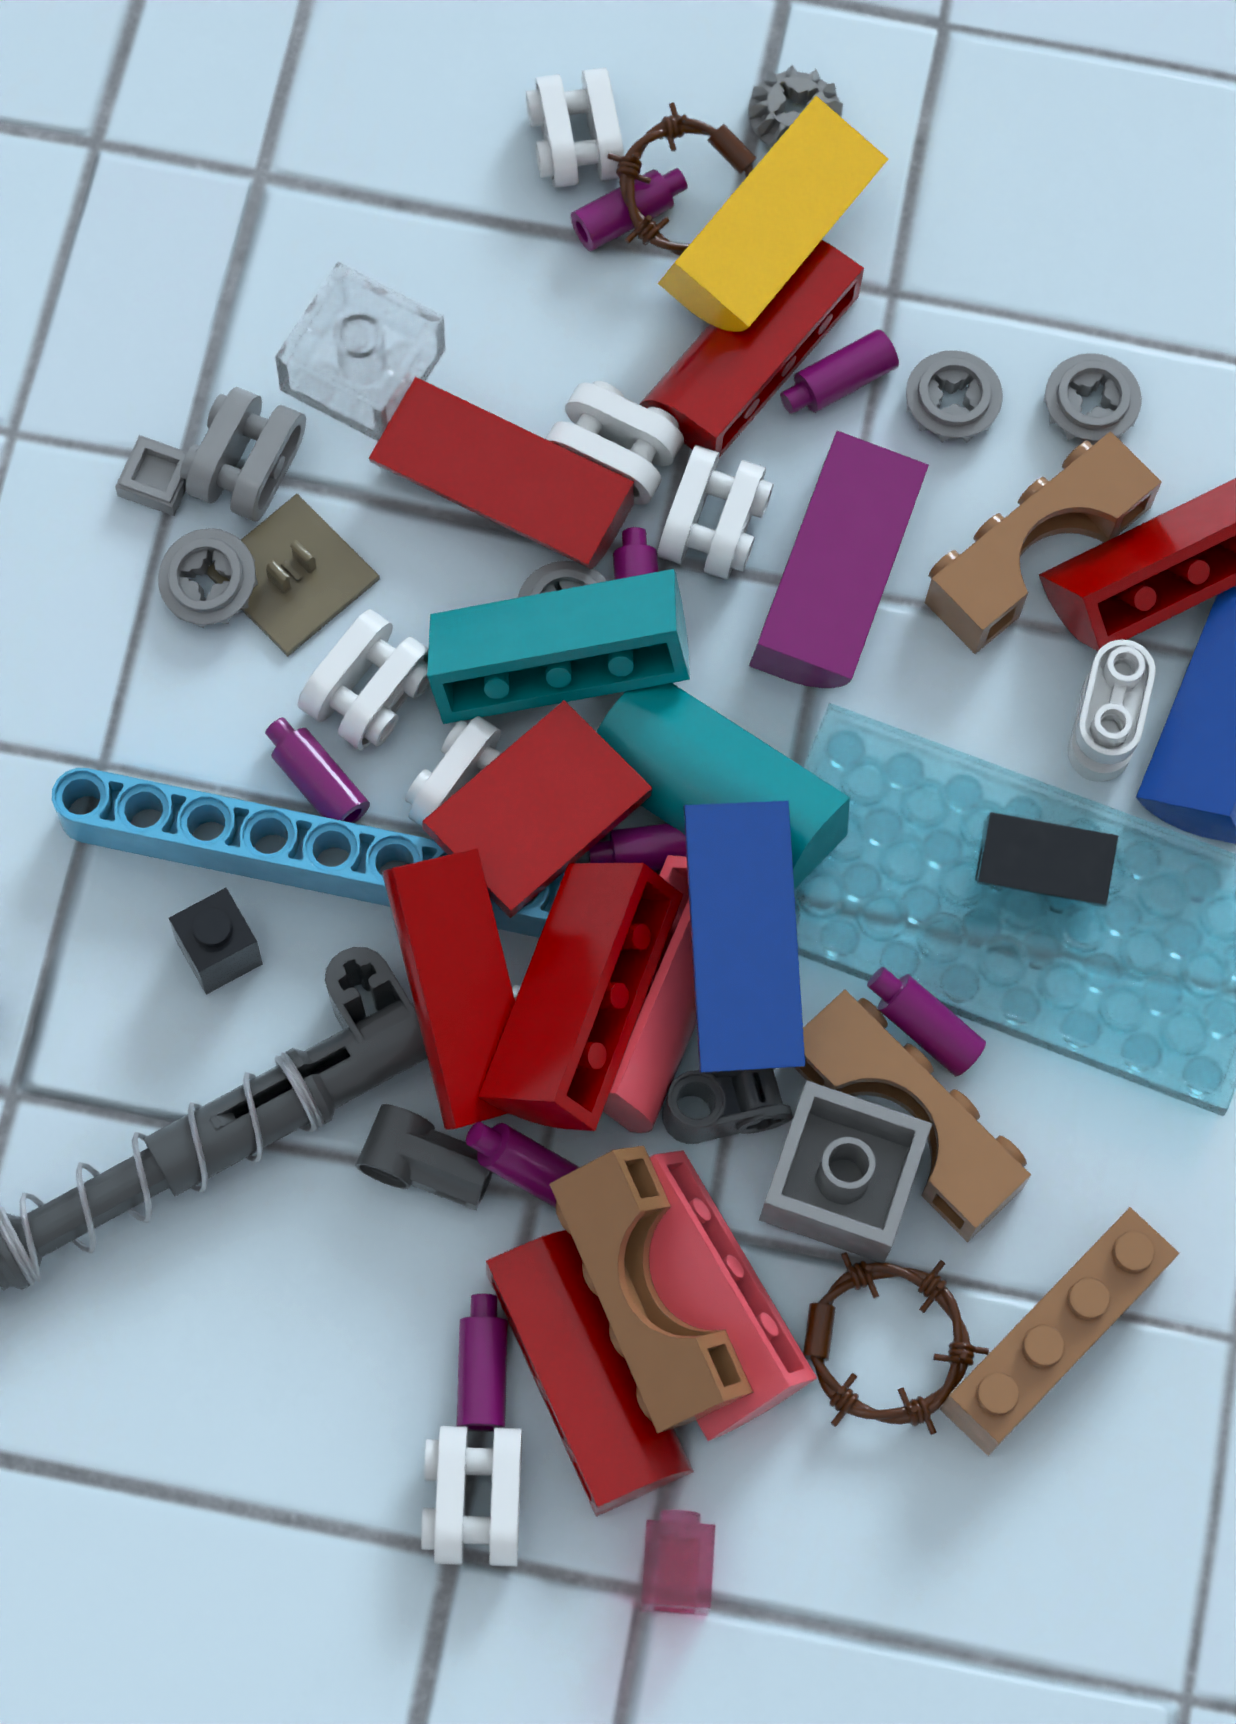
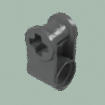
(737, 1104)

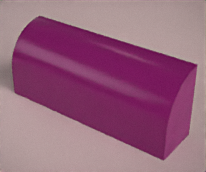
(839, 564)

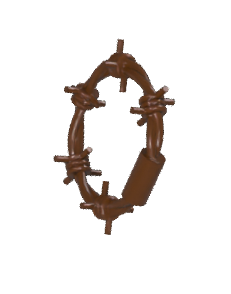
(672, 127)
(820, 1330)

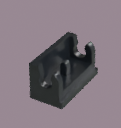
(1046, 858)

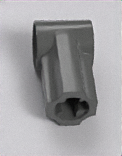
(409, 1151)

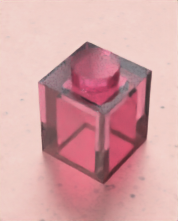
(677, 1564)

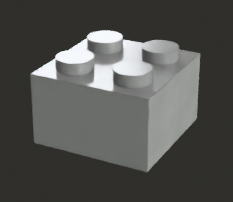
(845, 1172)

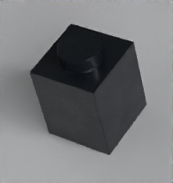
(216, 940)

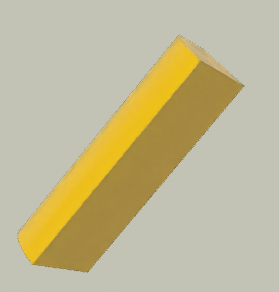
(773, 219)

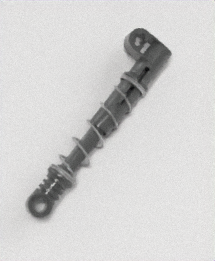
(233, 1127)

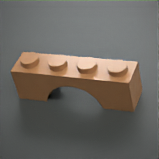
(1093, 496)
(969, 1168)
(612, 1215)
(1058, 1331)

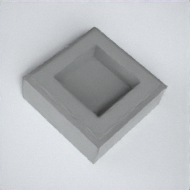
(153, 476)

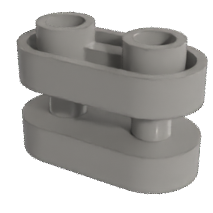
(231, 425)

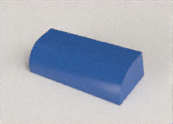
(1195, 759)
(744, 936)

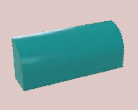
(558, 647)
(704, 758)

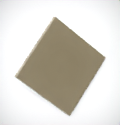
(301, 574)

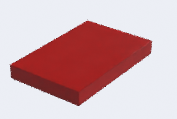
(539, 806)

